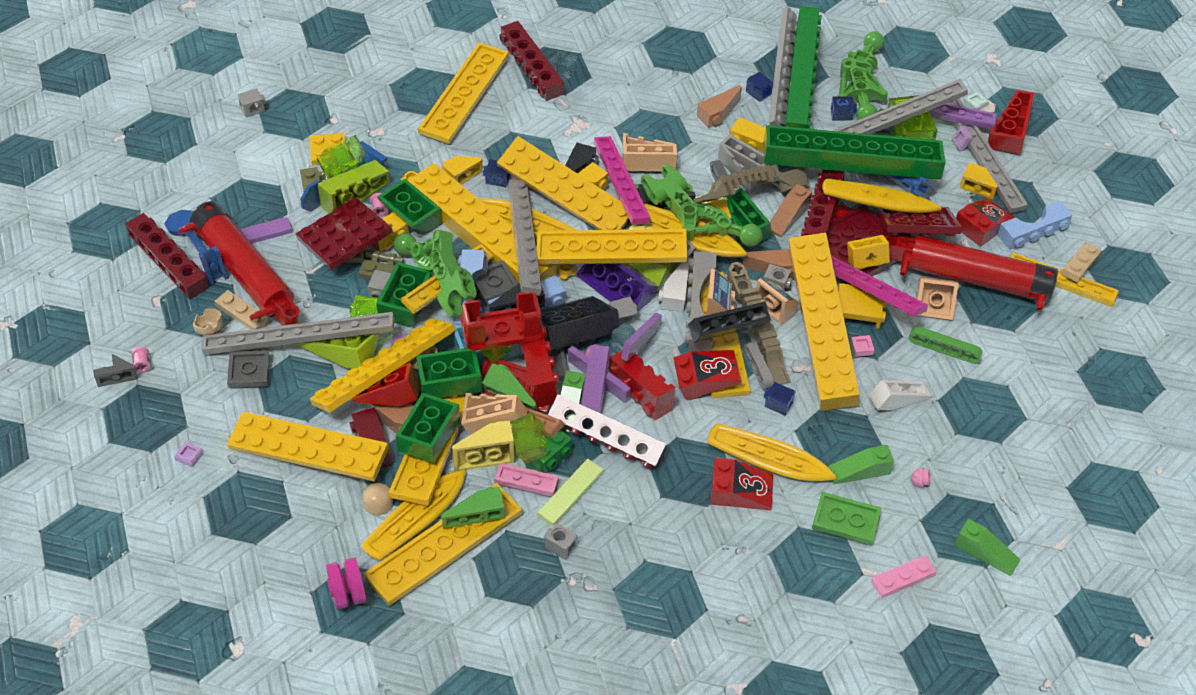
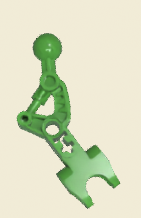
(672, 192)
(454, 280)

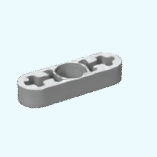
(758, 365)

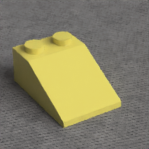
(485, 447)

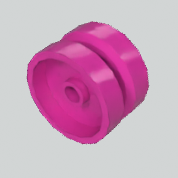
(345, 583)

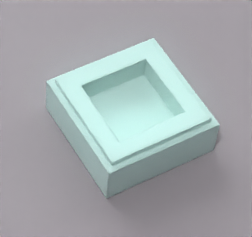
(976, 101)

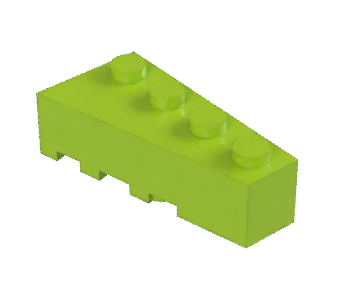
(358, 183)

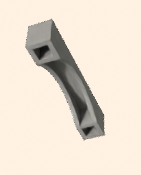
(699, 278)

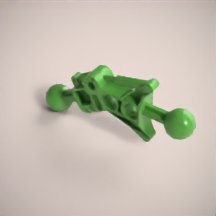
(858, 71)

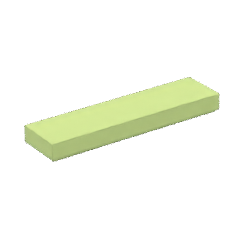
(570, 492)

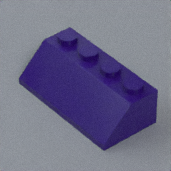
(618, 282)

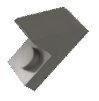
(120, 372)

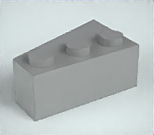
(740, 156)

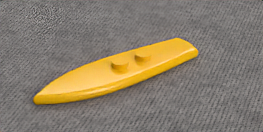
(879, 196)
(540, 221)
(721, 245)
(769, 454)
(412, 518)

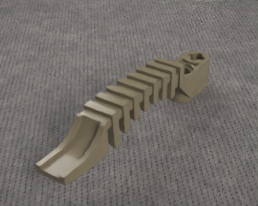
(727, 184)
(767, 337)

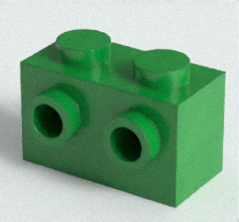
(558, 448)

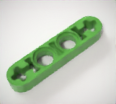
(966, 352)

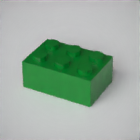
(400, 283)
(449, 373)
(428, 427)

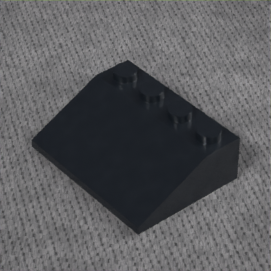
(578, 322)

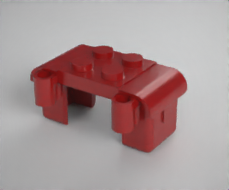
(503, 326)

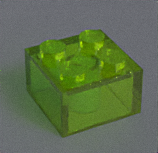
(341, 156)

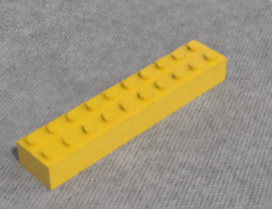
(472, 219)
(823, 322)

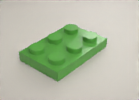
(846, 518)

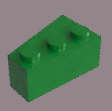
(746, 212)

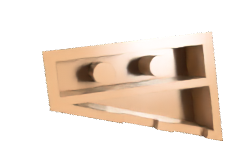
(647, 155)
(485, 409)

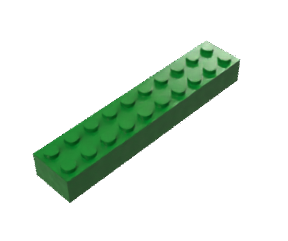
(802, 69)
(853, 152)

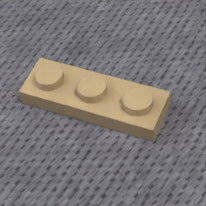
(1081, 261)
(240, 310)

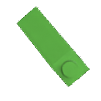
(503, 382)
(573, 390)
(863, 465)
(479, 507)
(986, 547)

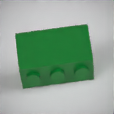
(412, 206)

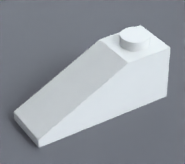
(675, 289)
(898, 393)

